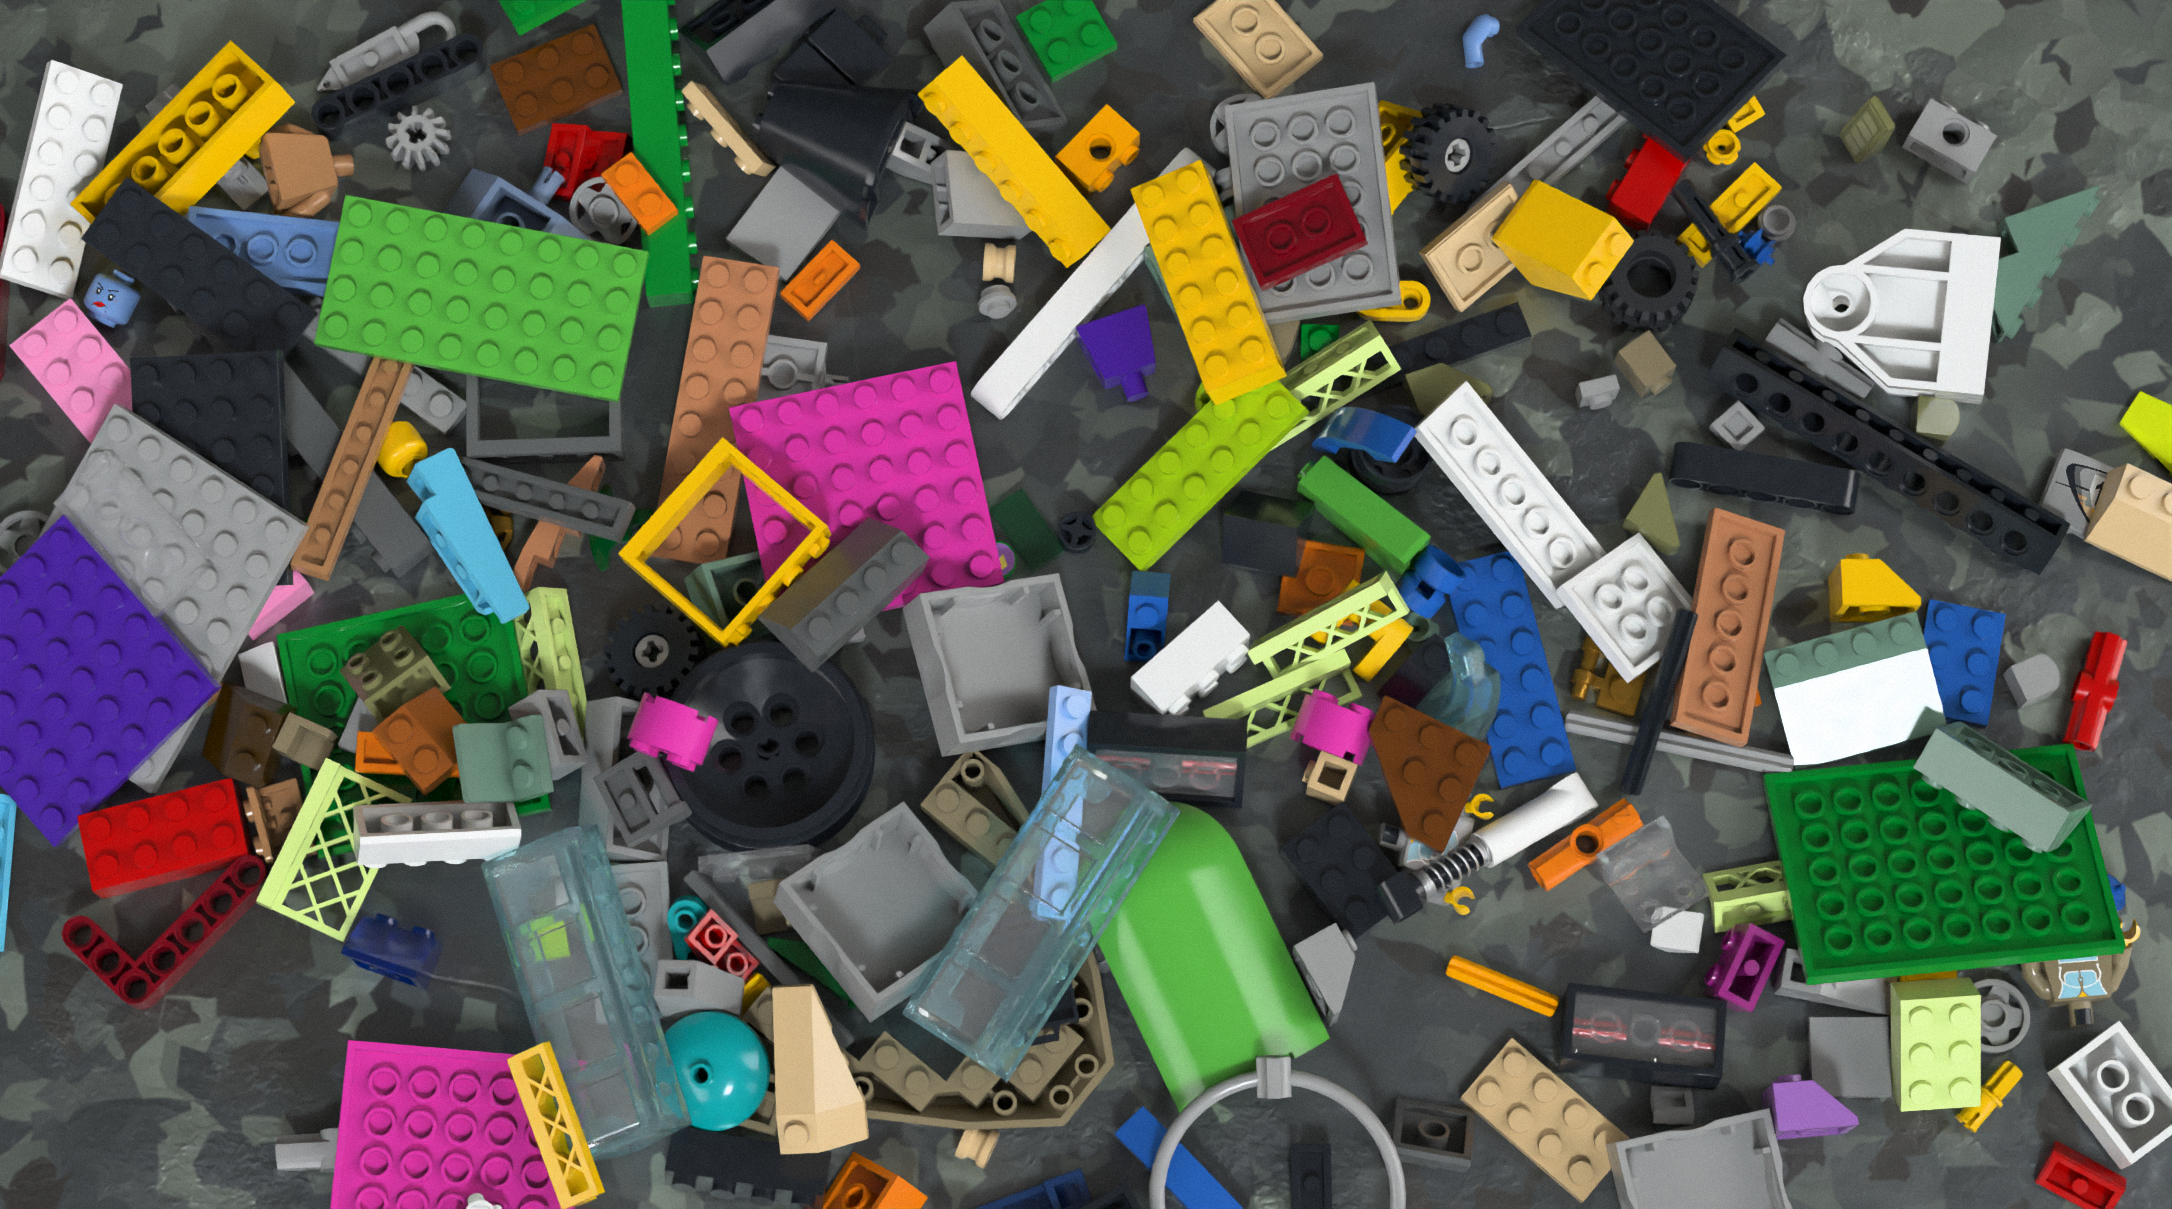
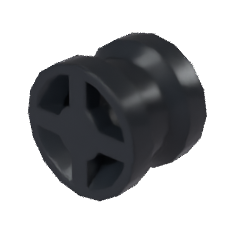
(1078, 525)

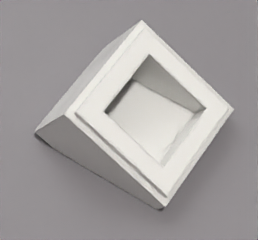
(1679, 933)

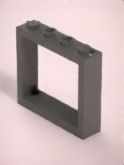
(541, 449)

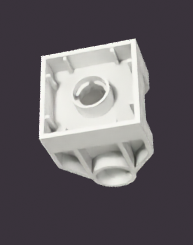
(1913, 312)

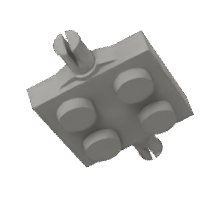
(795, 368)

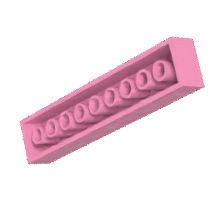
(85, 382)

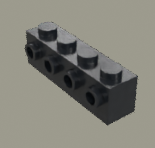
(746, 1169)

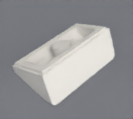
(264, 672)

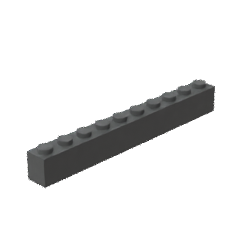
(315, 438)

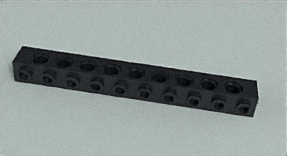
(1905, 452)

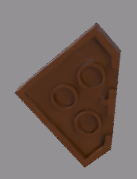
(1425, 770)

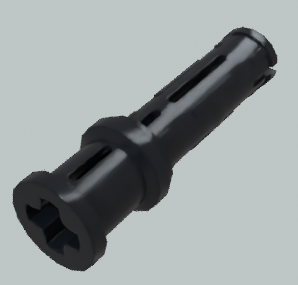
(1723, 245)

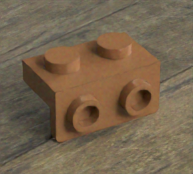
(274, 813)

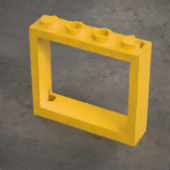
(684, 500)

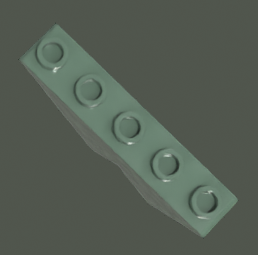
(2032, 248)

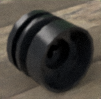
(1392, 478)

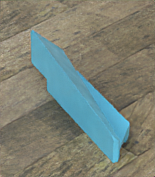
(464, 536)

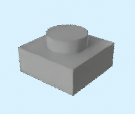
(1597, 392)
(1737, 427)
(1672, 1105)

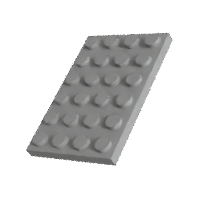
(1295, 143)

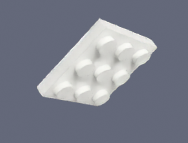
(1627, 605)

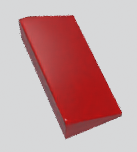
(2080, 1179)

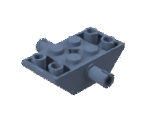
(497, 201)

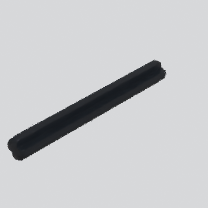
(1658, 702)

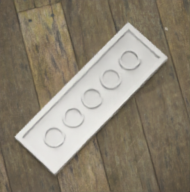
(59, 162)
(1507, 490)

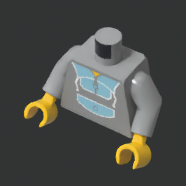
(1412, 856)

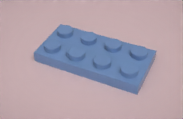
(283, 248)

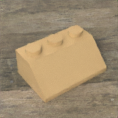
(2134, 519)

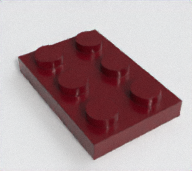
(1299, 232)

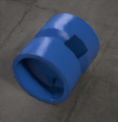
(1433, 577)

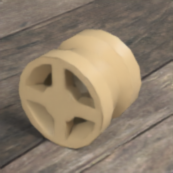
(999, 263)
(977, 1146)

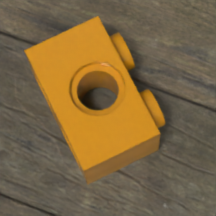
(1104, 131)

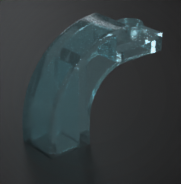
(1473, 690)

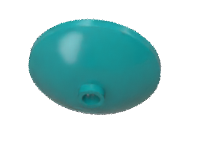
(734, 1063)

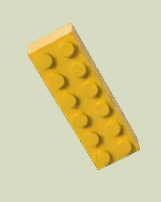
(194, 135)
(1208, 282)

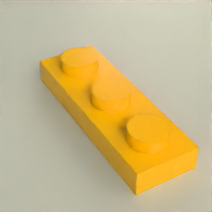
(1734, 209)

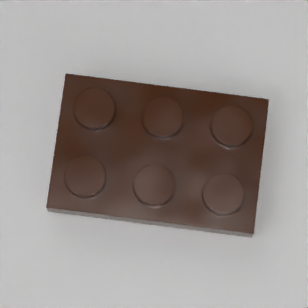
(556, 79)

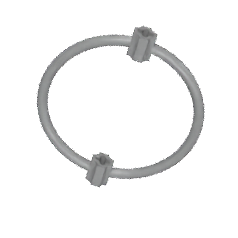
(1274, 1081)

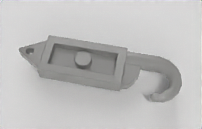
(382, 51)

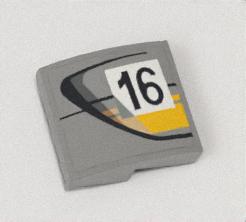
(2074, 489)

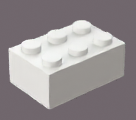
(1191, 663)
(2117, 1094)

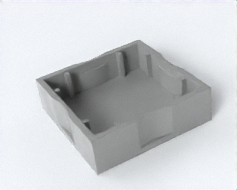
(993, 659)
(878, 909)
(1702, 1166)

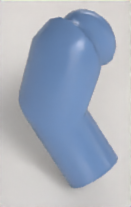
(1481, 28)

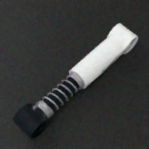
(1557, 807)

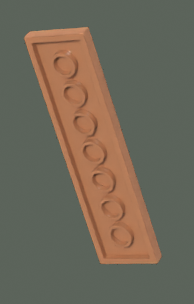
(718, 373)

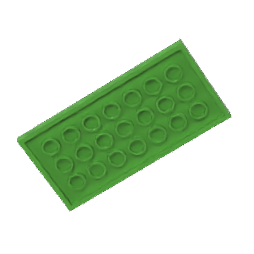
(481, 298)

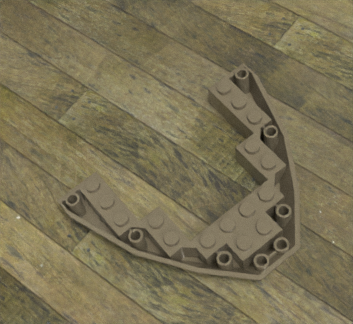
(1053, 1078)

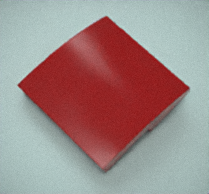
(582, 155)

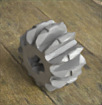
(414, 126)

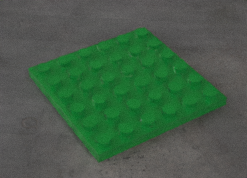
(468, 649)

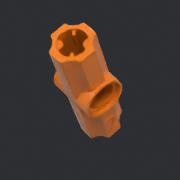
(1566, 859)

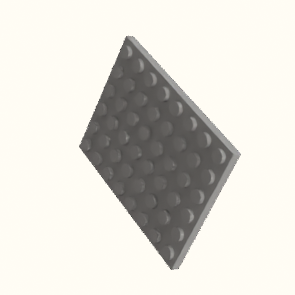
(230, 523)

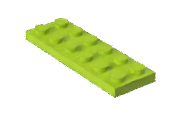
(1195, 471)

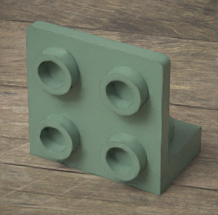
(503, 760)

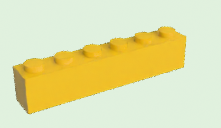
(1014, 162)

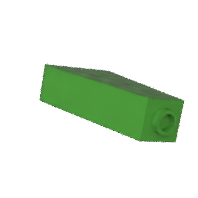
(1362, 516)

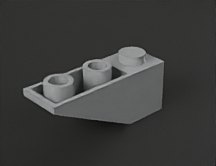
(1861, 995)

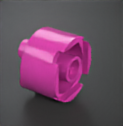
(1333, 727)
(671, 730)

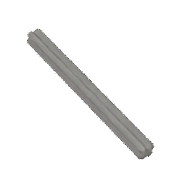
(1680, 743)

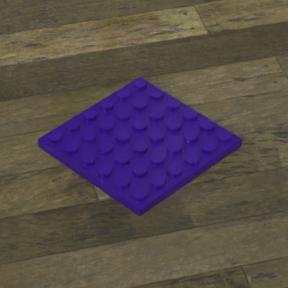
(83, 682)

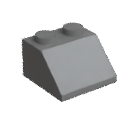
(1326, 967)

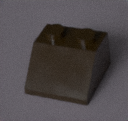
(244, 734)

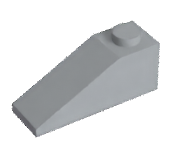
(916, 151)

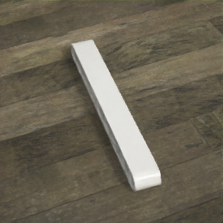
(1070, 307)

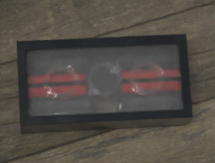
(1175, 756)
(1642, 1036)

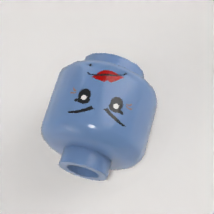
(111, 298)

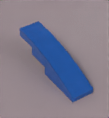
(1186, 1177)

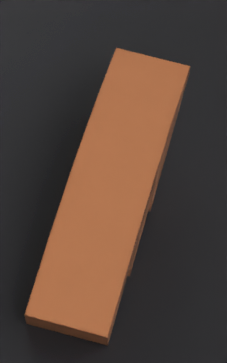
(547, 538)

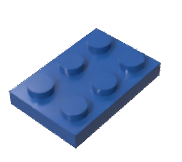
(1964, 658)

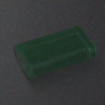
(1027, 531)

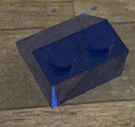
(393, 951)

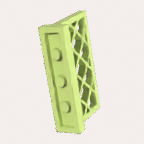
(300, 840)

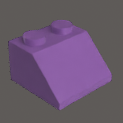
(1805, 1109)

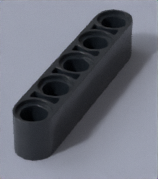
(410, 71)
(1764, 478)

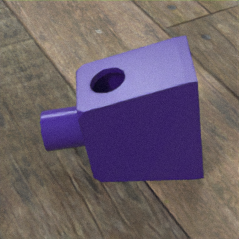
(1120, 350)

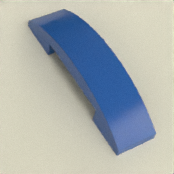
(1364, 430)

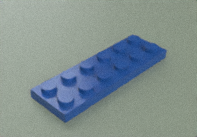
(1528, 725)

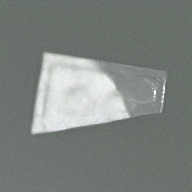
(757, 863)

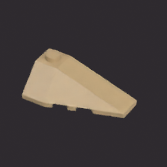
(814, 1088)

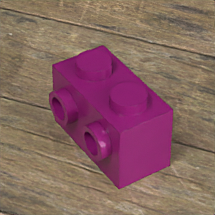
(1743, 966)

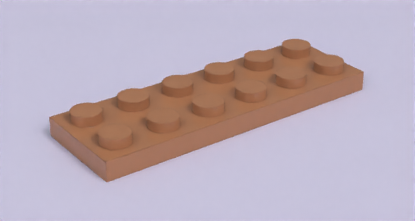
(1729, 638)

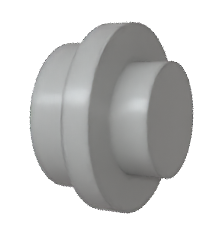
(1776, 222)
(997, 301)

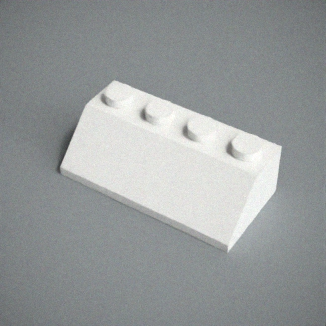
(433, 832)

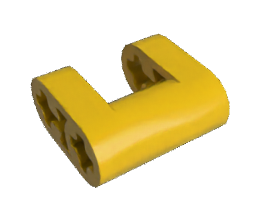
(1386, 639)

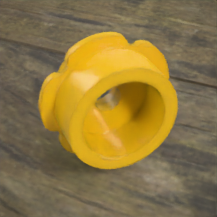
(1731, 144)

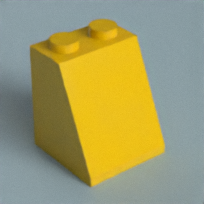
(1561, 241)

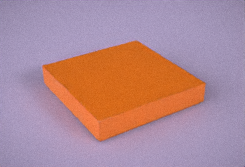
(1320, 578)

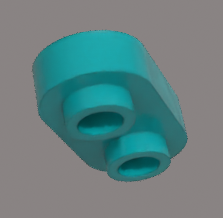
(678, 929)

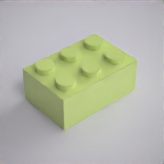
(1935, 1044)

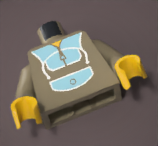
(2080, 980)

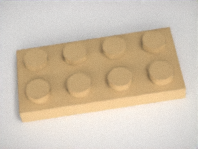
(1544, 1119)

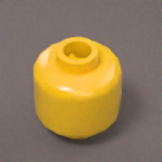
(402, 449)

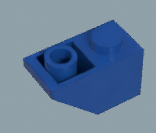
(1146, 615)

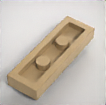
(727, 130)

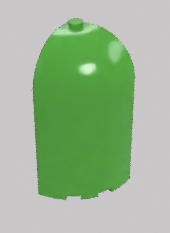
(1206, 963)

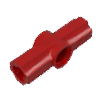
(2094, 691)

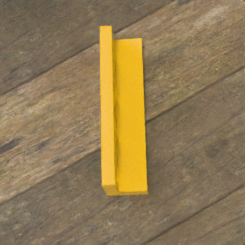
(571, 1173)

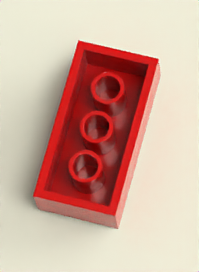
(165, 838)

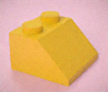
(1868, 591)

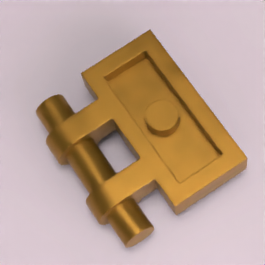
(1613, 690)

